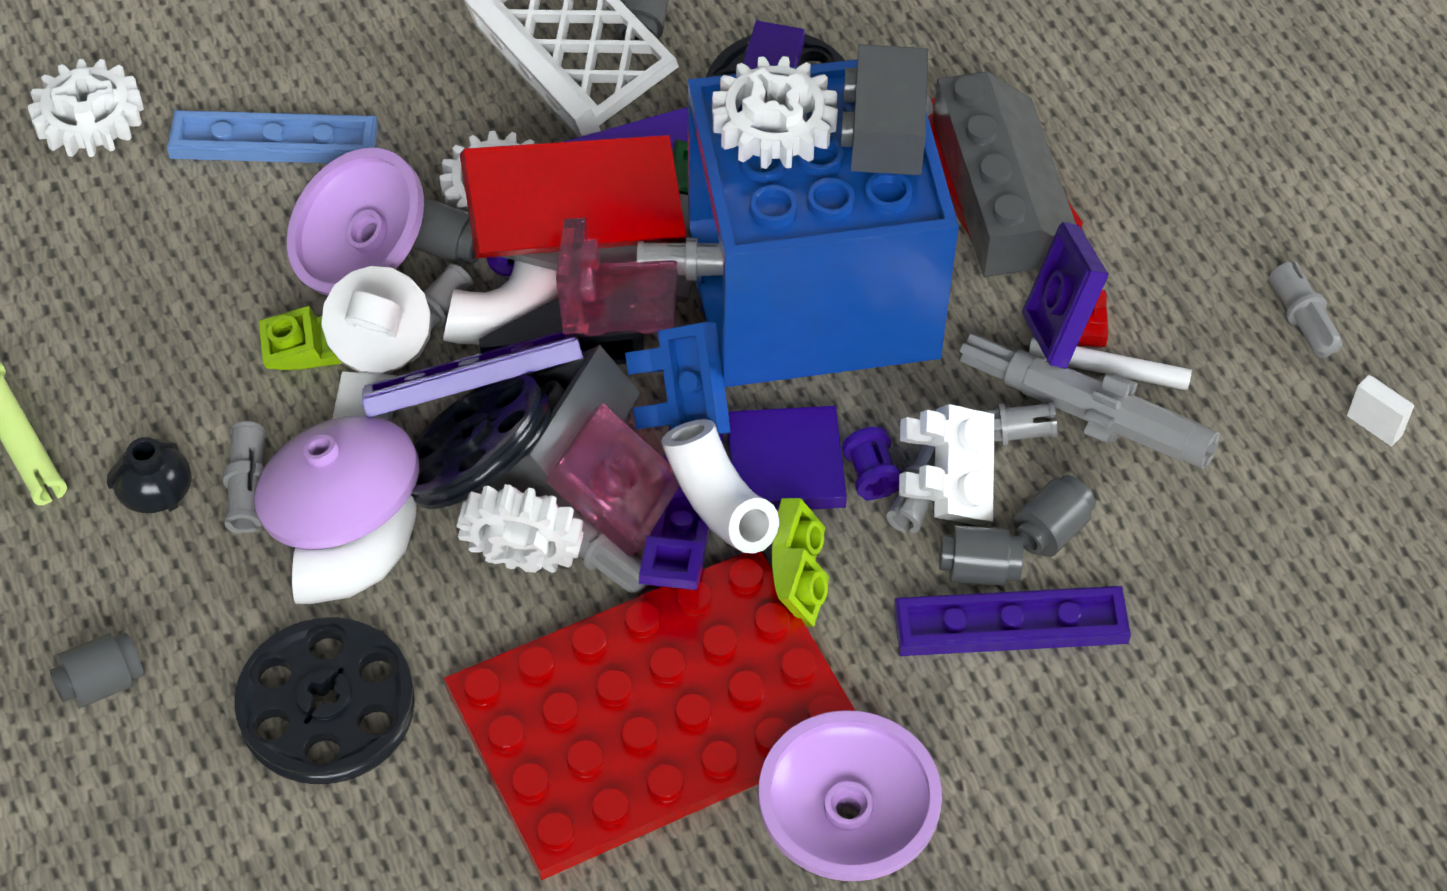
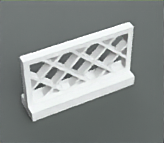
(559, 85)

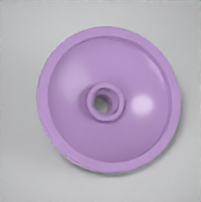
(355, 216)
(336, 482)
(856, 764)

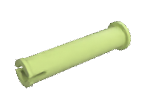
(26, 449)

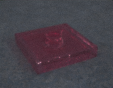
(614, 479)

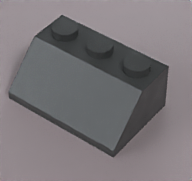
(574, 393)

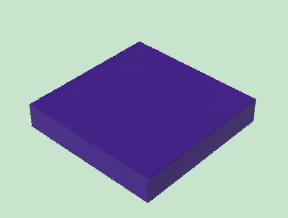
(1064, 294)
(789, 454)

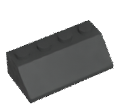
(1000, 171)

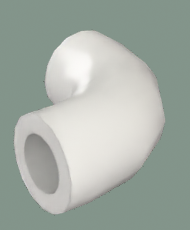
(480, 313)
(717, 489)
(355, 566)

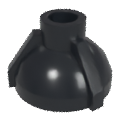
(150, 483)

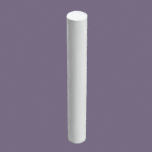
(1125, 366)

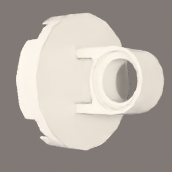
(376, 320)

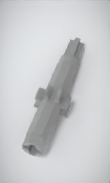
(1105, 405)

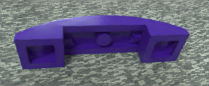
(676, 546)

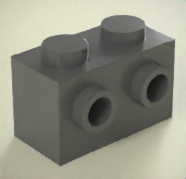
(889, 109)

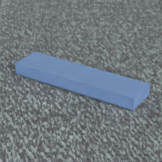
(268, 136)

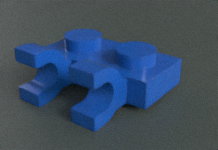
(691, 377)

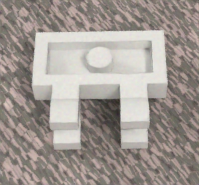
(963, 463)

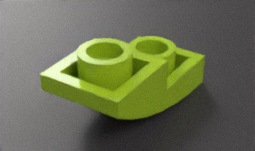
(295, 341)
(796, 574)

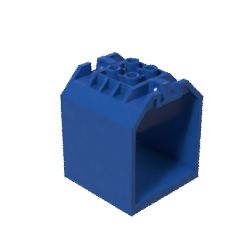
(817, 257)

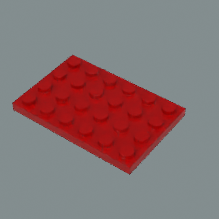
(643, 711)

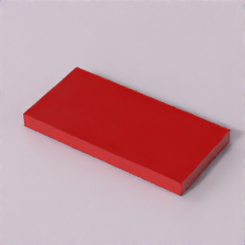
(527, 190)

